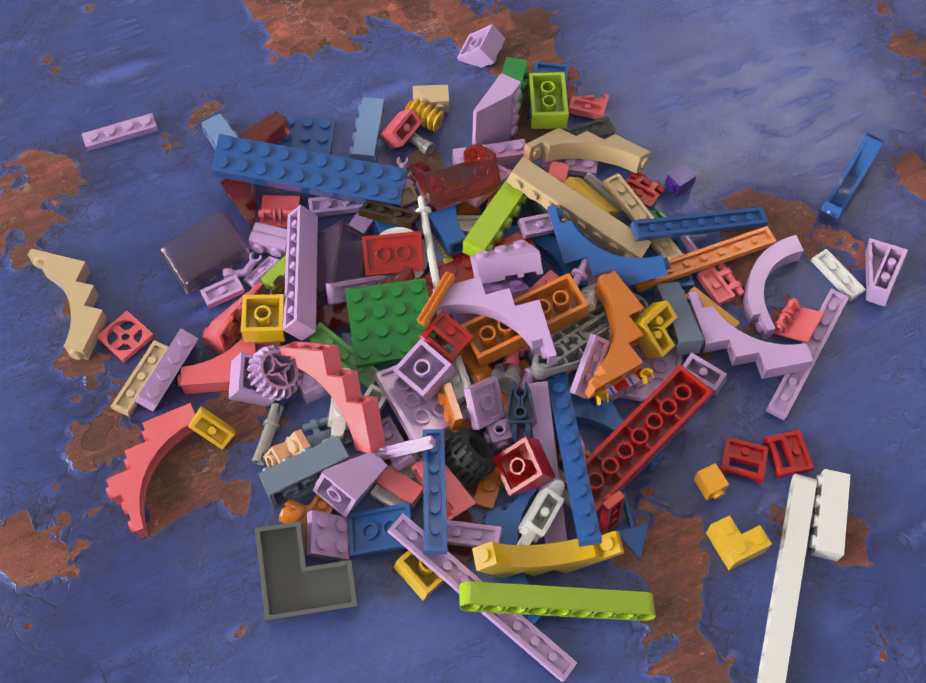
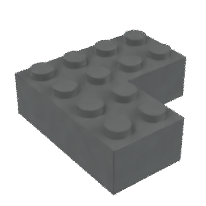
(292, 585)

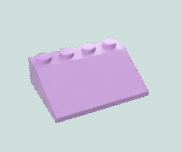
(497, 112)

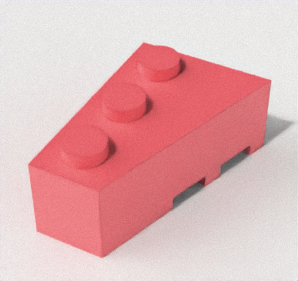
(456, 495)

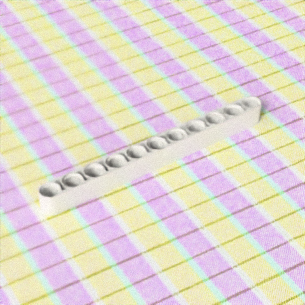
(787, 581)

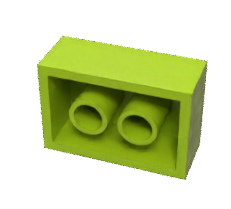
(547, 100)

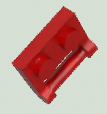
(449, 331)
(794, 450)
(744, 453)

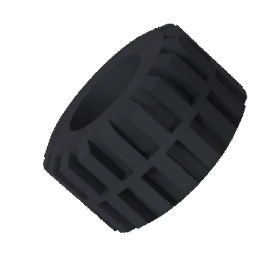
(469, 456)

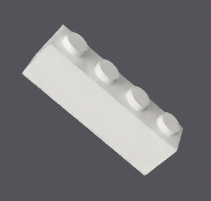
(830, 515)

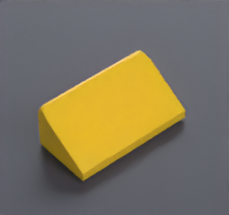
(212, 428)

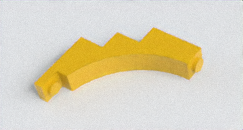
(565, 556)

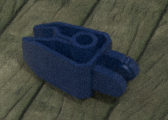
(520, 411)

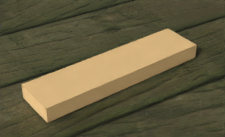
(125, 400)

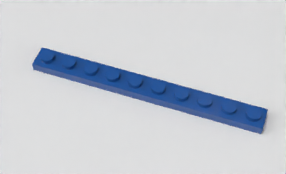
(573, 461)

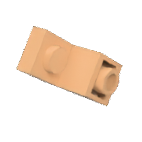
(293, 446)

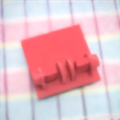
(276, 209)
(797, 322)

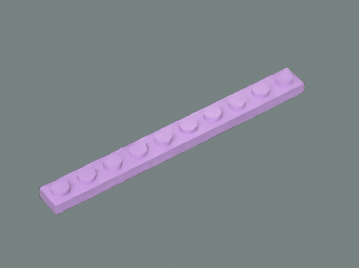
(513, 625)

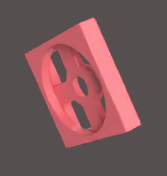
(115, 327)

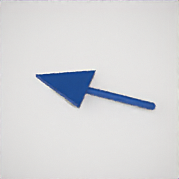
(634, 535)

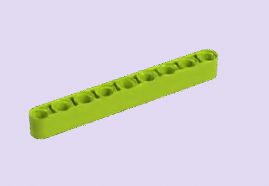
(556, 601)

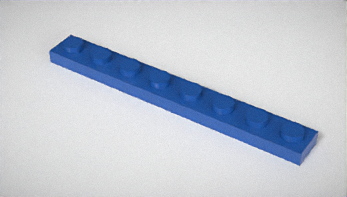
(698, 223)

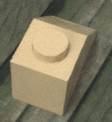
(433, 95)

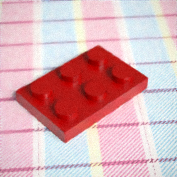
(392, 252)

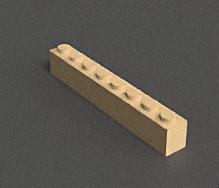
(586, 215)

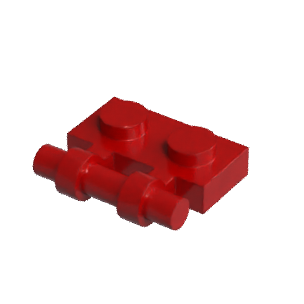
(646, 195)

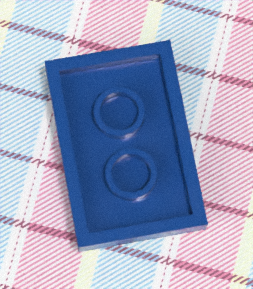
(369, 529)

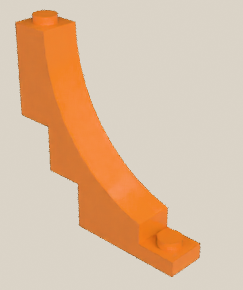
(621, 310)

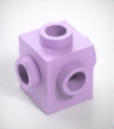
(498, 435)

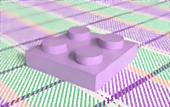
(484, 402)
(327, 536)

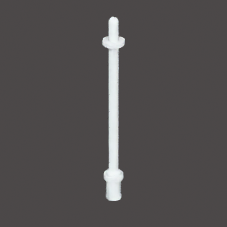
(423, 214)

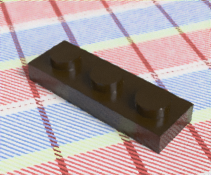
(389, 214)

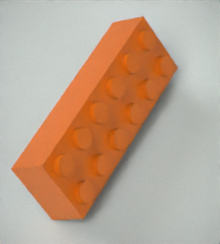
(561, 306)

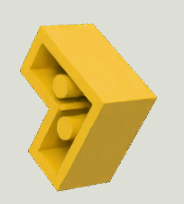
(652, 323)
(737, 547)

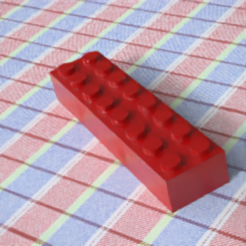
(645, 433)

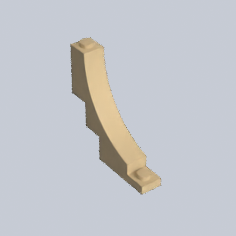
(564, 145)
(71, 278)

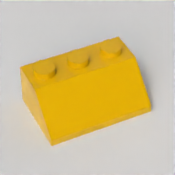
(592, 195)

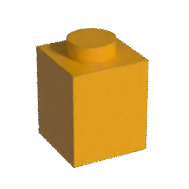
(711, 482)

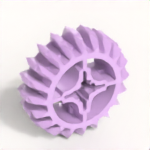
(274, 385)

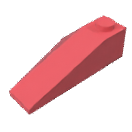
(227, 326)

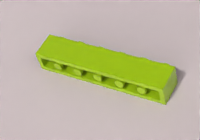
(494, 220)

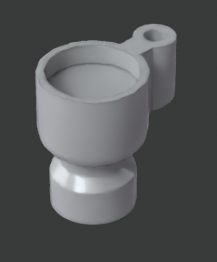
(508, 378)

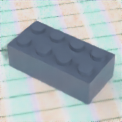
(299, 473)

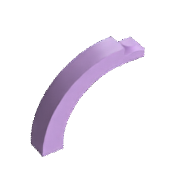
(774, 257)

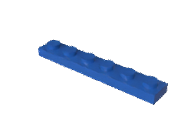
(434, 495)

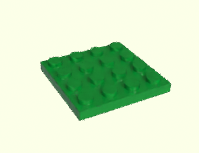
(386, 320)

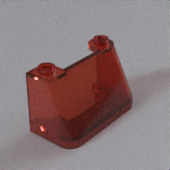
(460, 182)

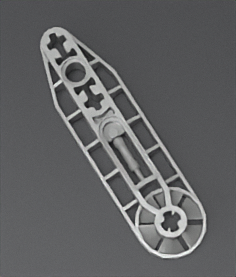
(572, 345)

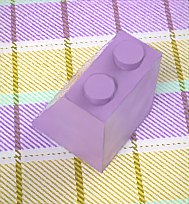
(349, 481)

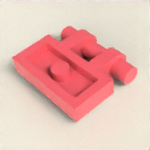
(717, 287)

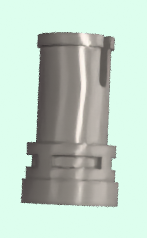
(424, 145)

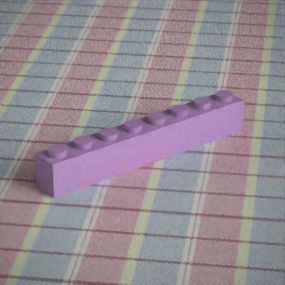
(301, 274)

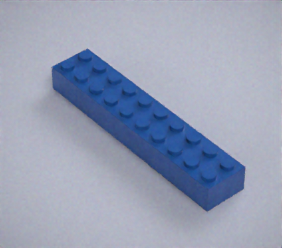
(307, 171)

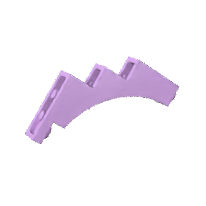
(524, 319)
(741, 348)

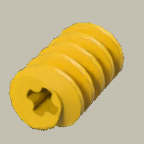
(429, 118)

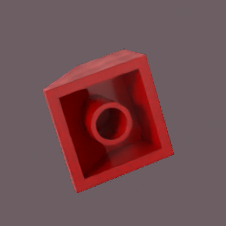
(523, 466)

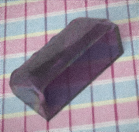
(204, 251)
(338, 257)

